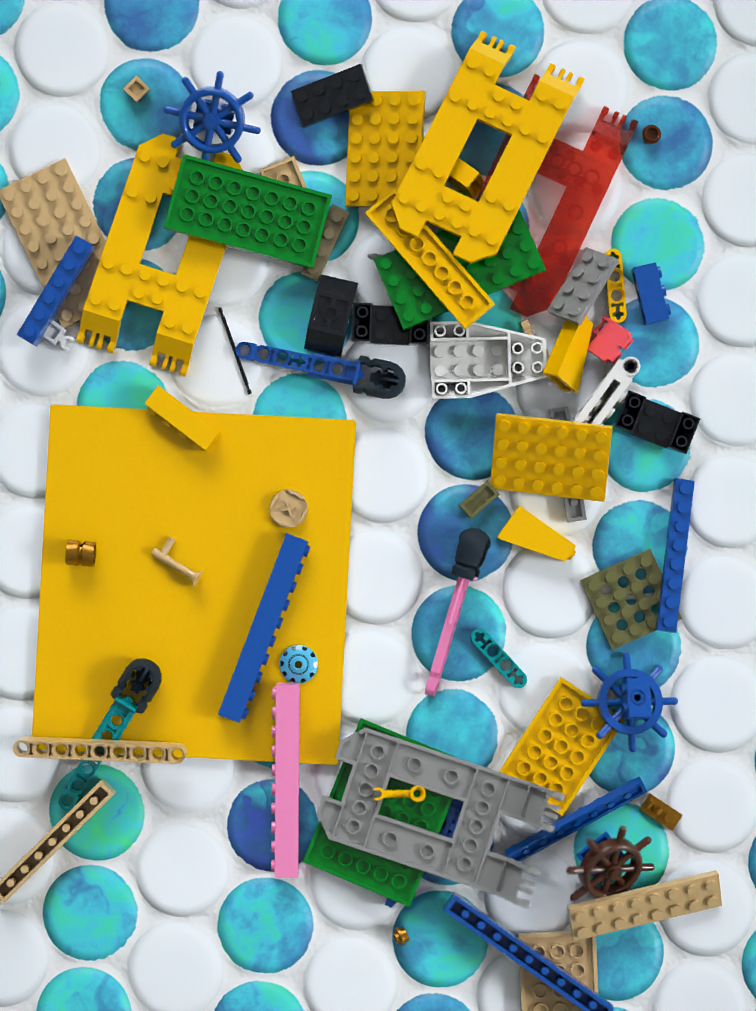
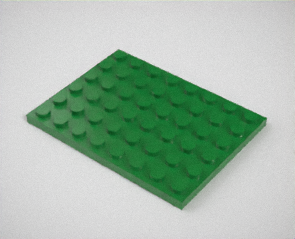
(367, 869)

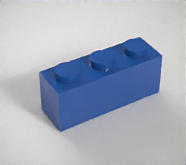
(651, 293)

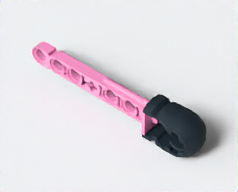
(469, 558)

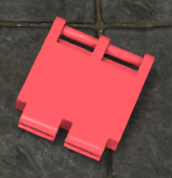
(609, 341)

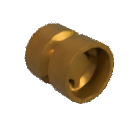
(80, 553)

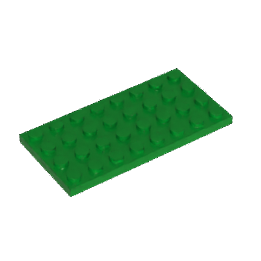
(247, 211)
(416, 303)

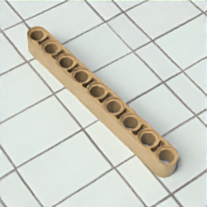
(91, 754)

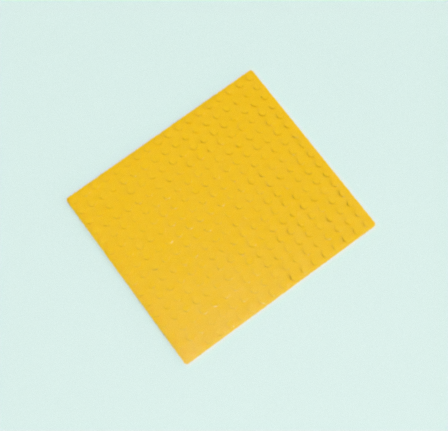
(131, 486)

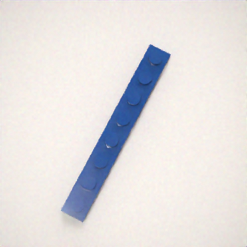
(675, 555)
(577, 820)

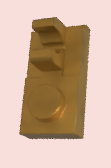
(661, 812)

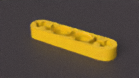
(618, 286)

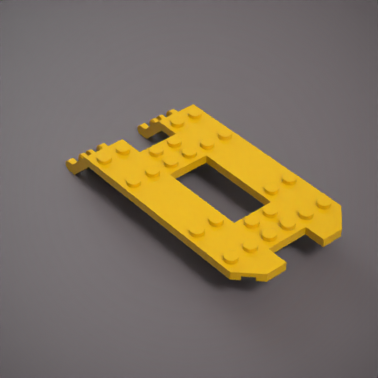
(473, 99)
(123, 278)

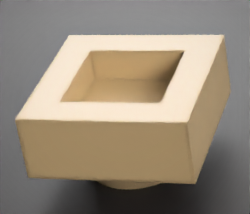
(136, 89)

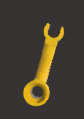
(402, 793)

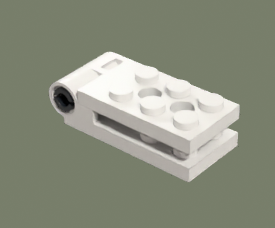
(621, 379)

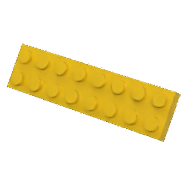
(433, 265)

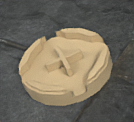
(288, 508)

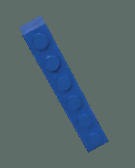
(56, 291)

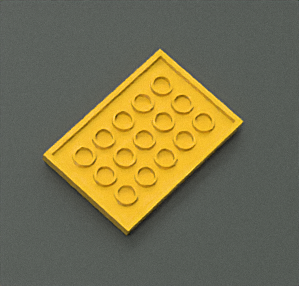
(382, 144)
(551, 457)
(560, 744)

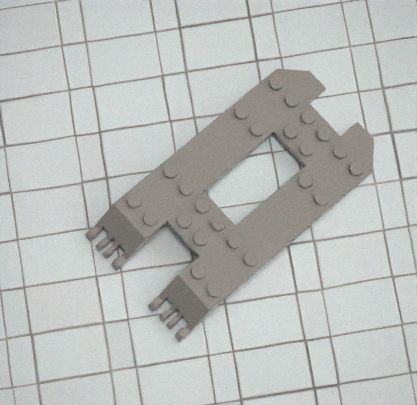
(460, 858)

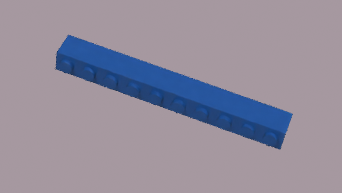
(263, 628)
(525, 955)

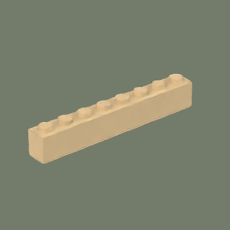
(55, 839)

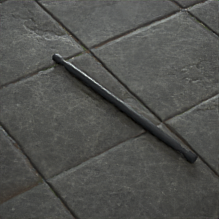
(234, 350)

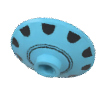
(302, 654)

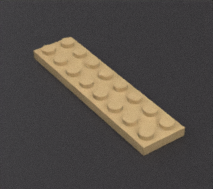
(645, 905)

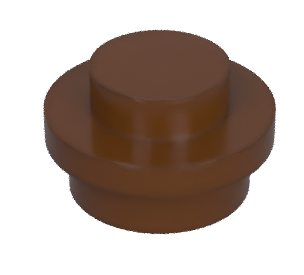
(651, 134)

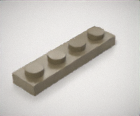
(332, 229)

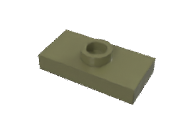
(479, 499)

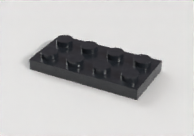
(332, 95)

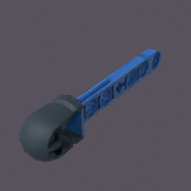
(351, 369)

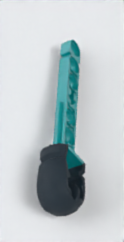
(125, 709)

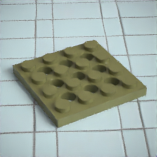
(600, 602)

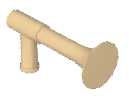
(162, 556)

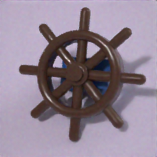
(606, 861)

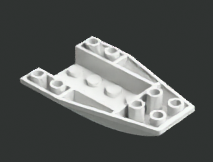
(481, 359)

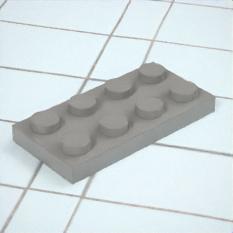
(582, 286)

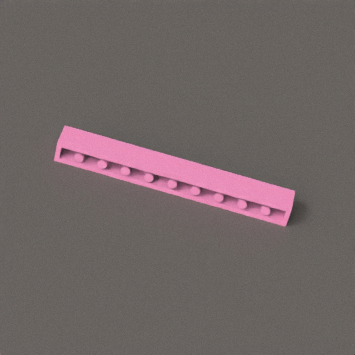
(286, 780)

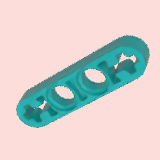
(496, 660)

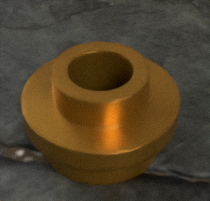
(401, 936)

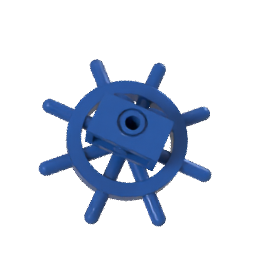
(212, 117)
(633, 700)

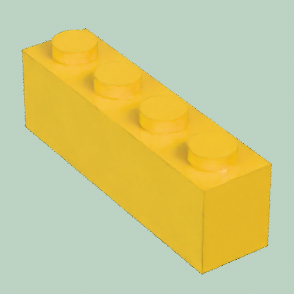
(182, 418)

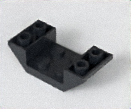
(330, 315)
(381, 326)
(657, 423)

